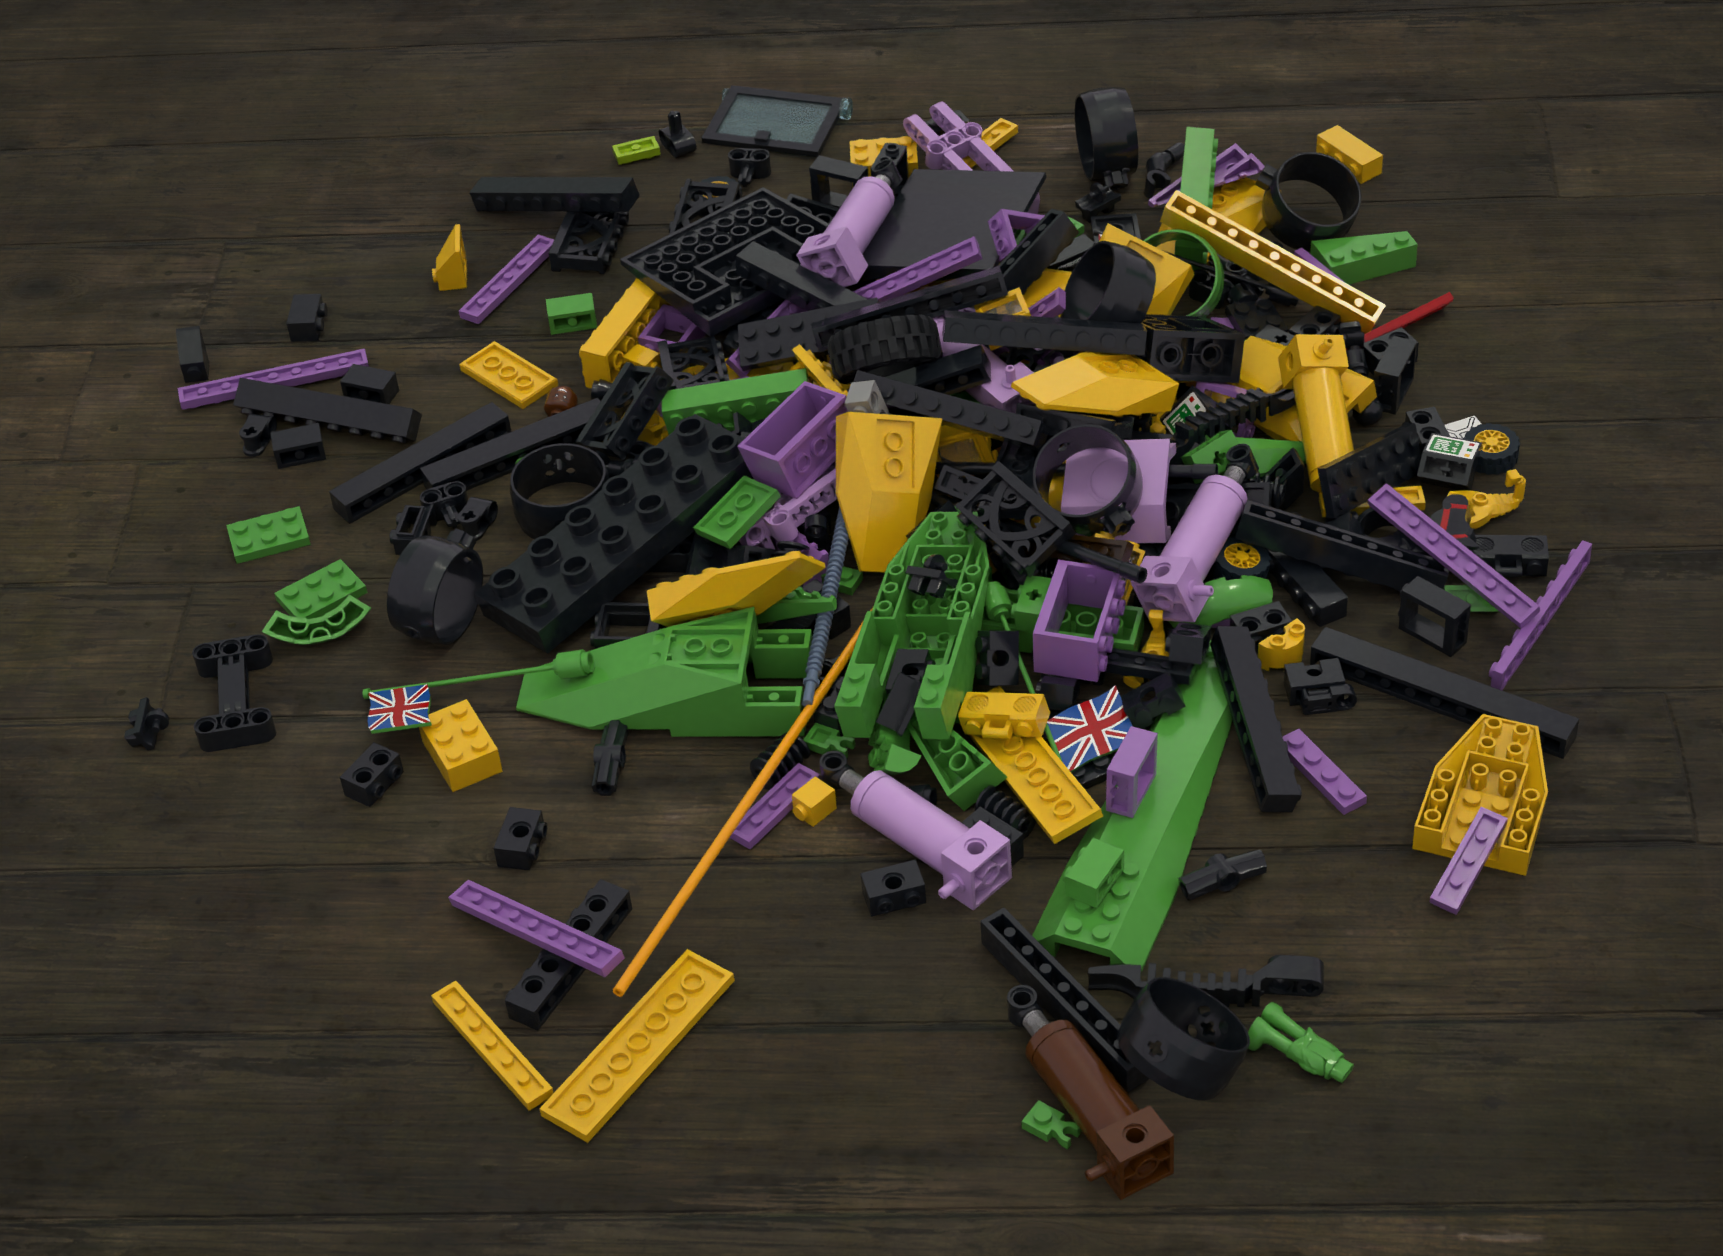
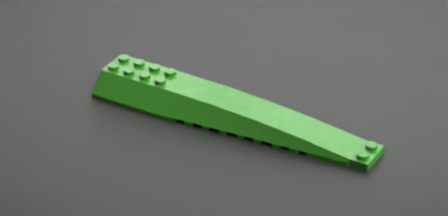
(1153, 840)

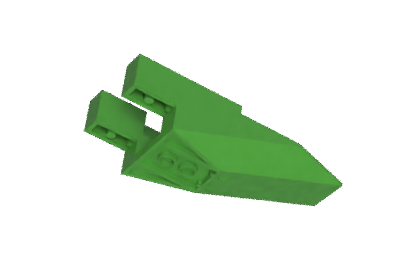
(921, 622)
(683, 681)

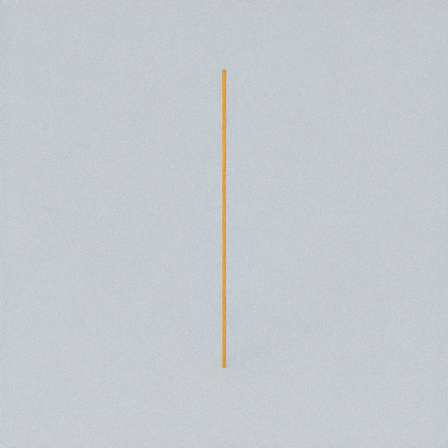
(734, 820)

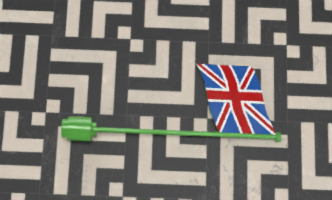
(410, 704)
(1082, 730)

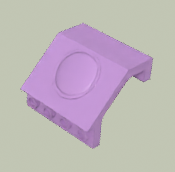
(1098, 475)

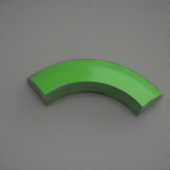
(1232, 598)
(320, 629)
(890, 751)

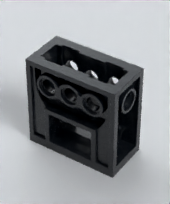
(1193, 348)

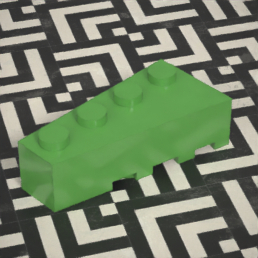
(1366, 256)
(957, 766)

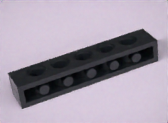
(553, 976)

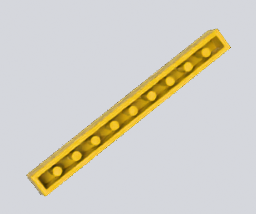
(1272, 262)

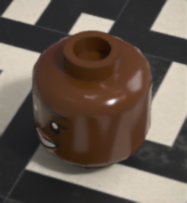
(559, 400)

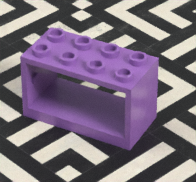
(795, 440)
(1071, 654)

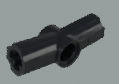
(609, 758)
(1222, 873)

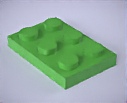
(737, 512)
(268, 534)
(320, 591)

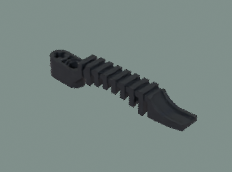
(1248, 406)
(1280, 976)

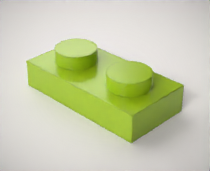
(636, 150)

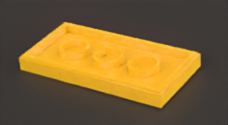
(508, 375)

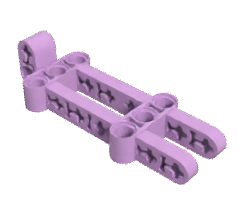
(959, 141)
(785, 516)

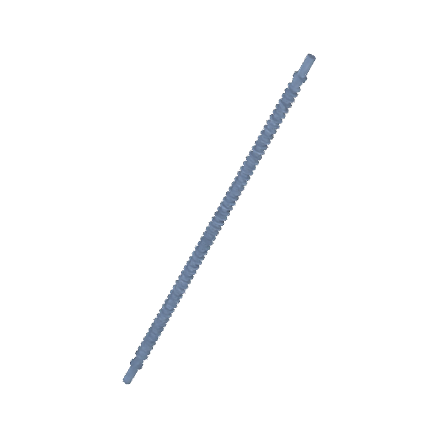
(824, 619)

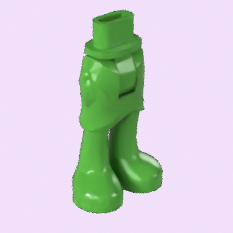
(1308, 1050)

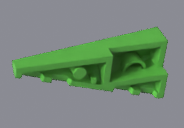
(1269, 451)
(798, 604)

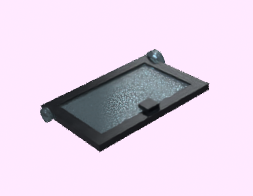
(776, 120)

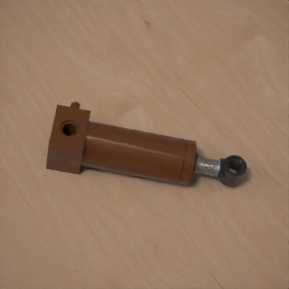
(1129, 1142)

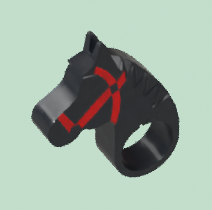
(1453, 518)

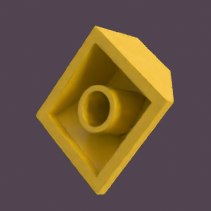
(451, 263)

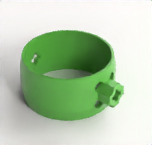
(1178, 234)

